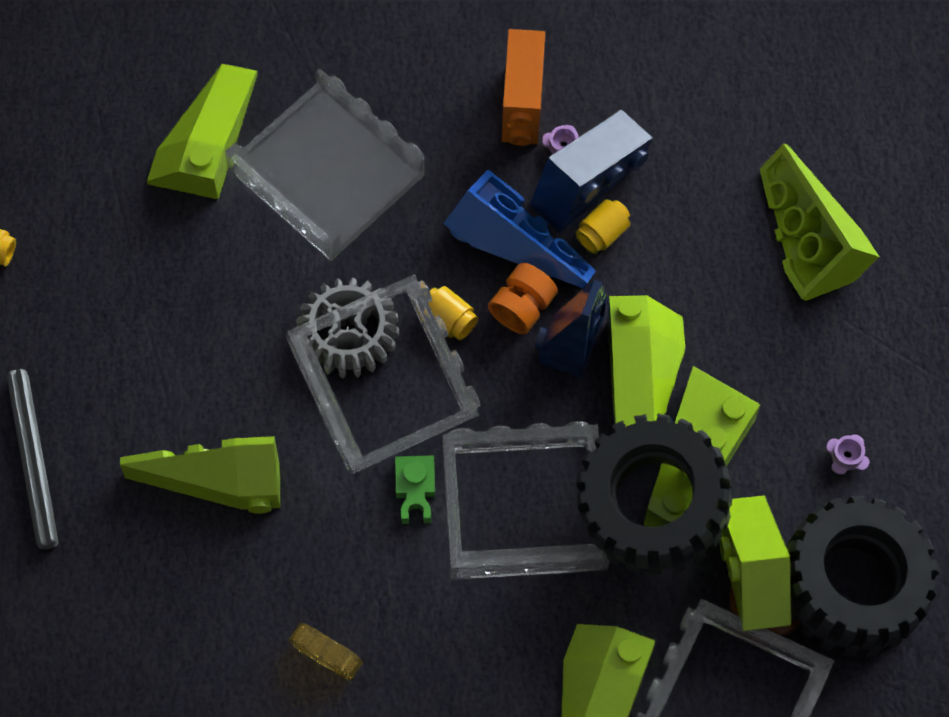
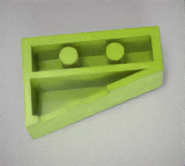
(757, 564)

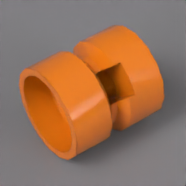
(521, 300)

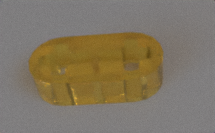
(325, 651)

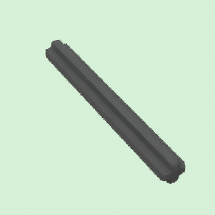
(32, 459)

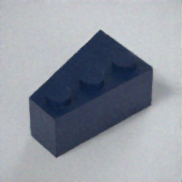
(589, 169)

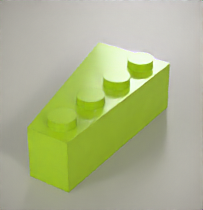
(724, 417)

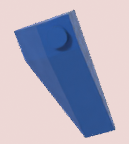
(495, 222)

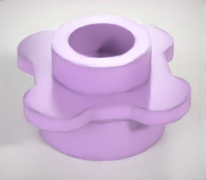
(560, 134)
(855, 446)

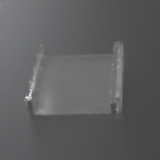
(328, 165)

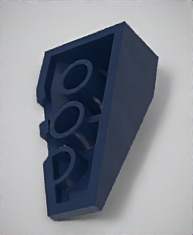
(573, 331)

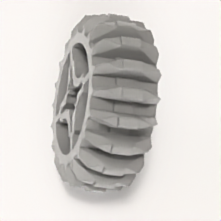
(366, 348)

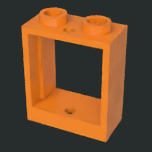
(523, 87)

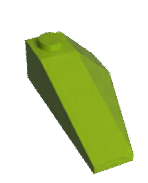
(194, 150)
(644, 356)

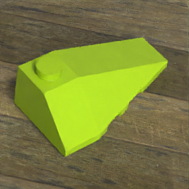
(817, 235)
(237, 475)
(603, 671)

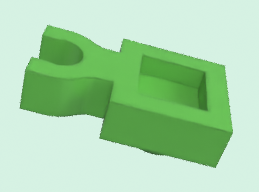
(414, 482)

